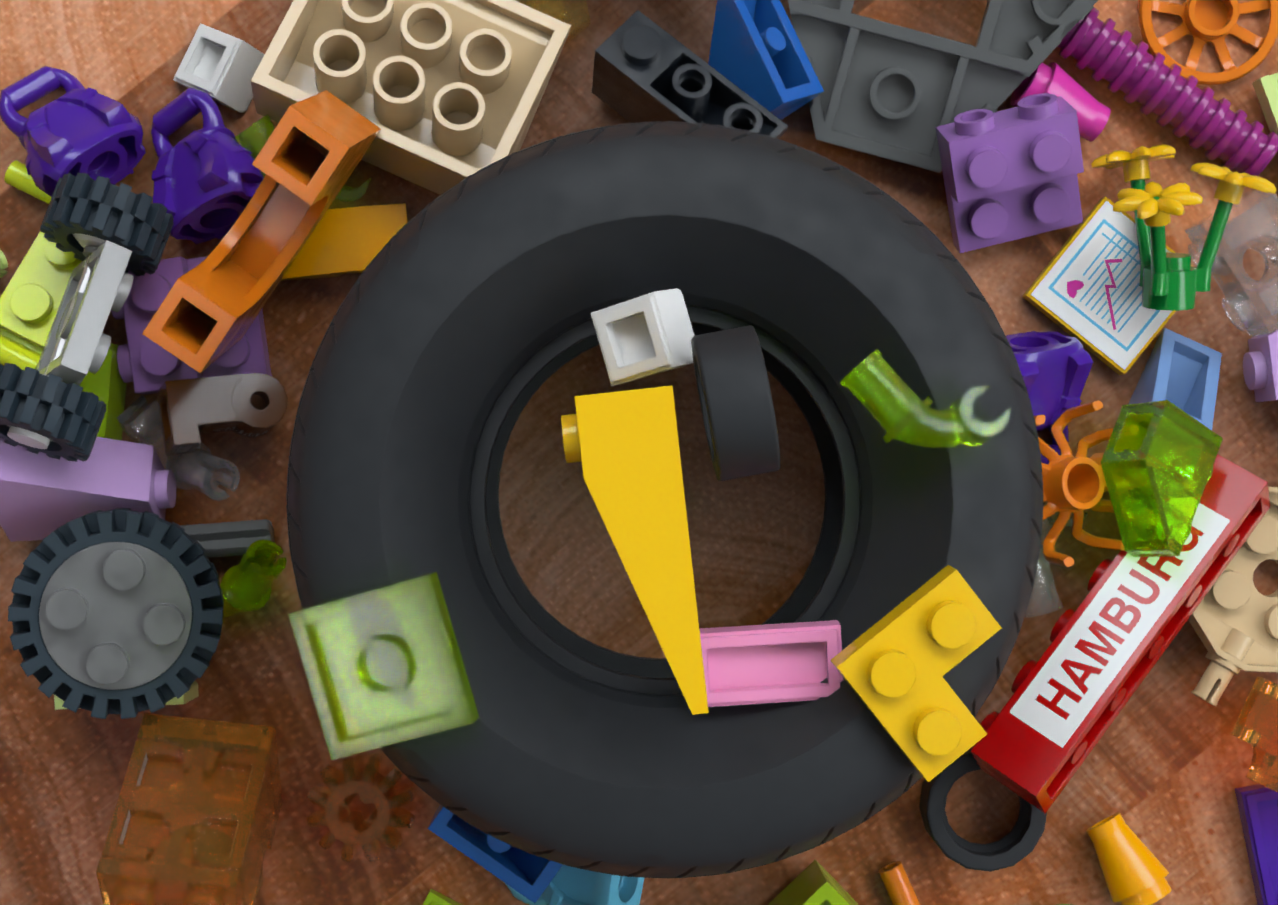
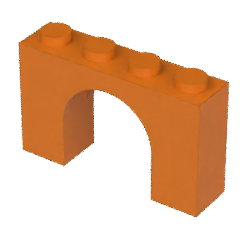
(305, 170)

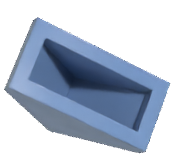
(1182, 374)

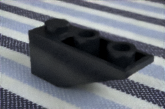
(657, 78)

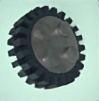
(116, 612)

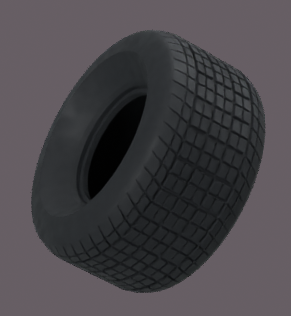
(494, 293)

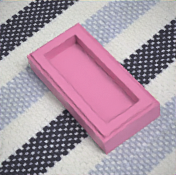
(770, 662)

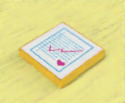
(1096, 290)

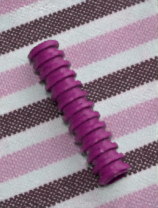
(1169, 95)

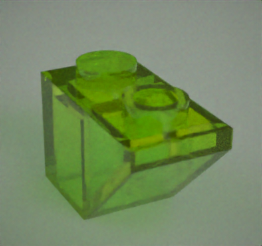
(1157, 475)

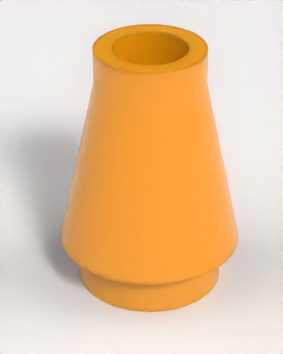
(1127, 864)

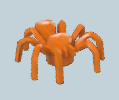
(1073, 484)

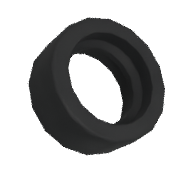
(736, 403)
(971, 855)

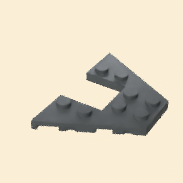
(897, 84)

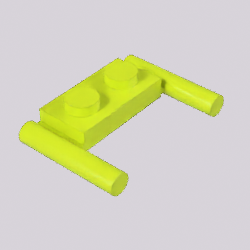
(35, 289)

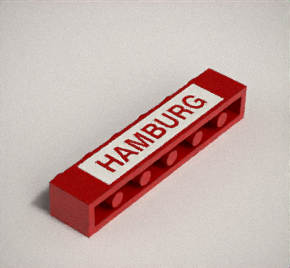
(1113, 644)

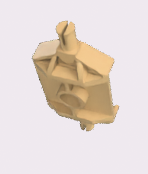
(1235, 618)

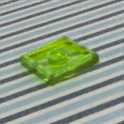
(384, 666)

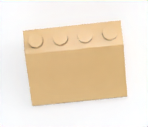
(437, 76)

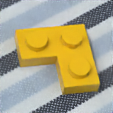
(902, 665)

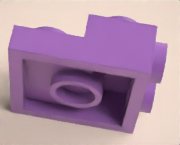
(1011, 171)
(150, 364)

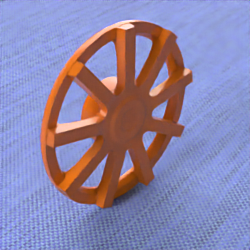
(1209, 23)

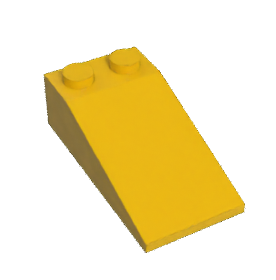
(638, 487)

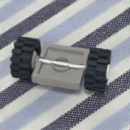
(111, 235)

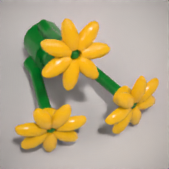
(1165, 276)

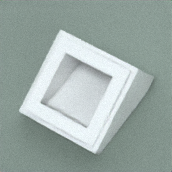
(220, 67)
(644, 335)

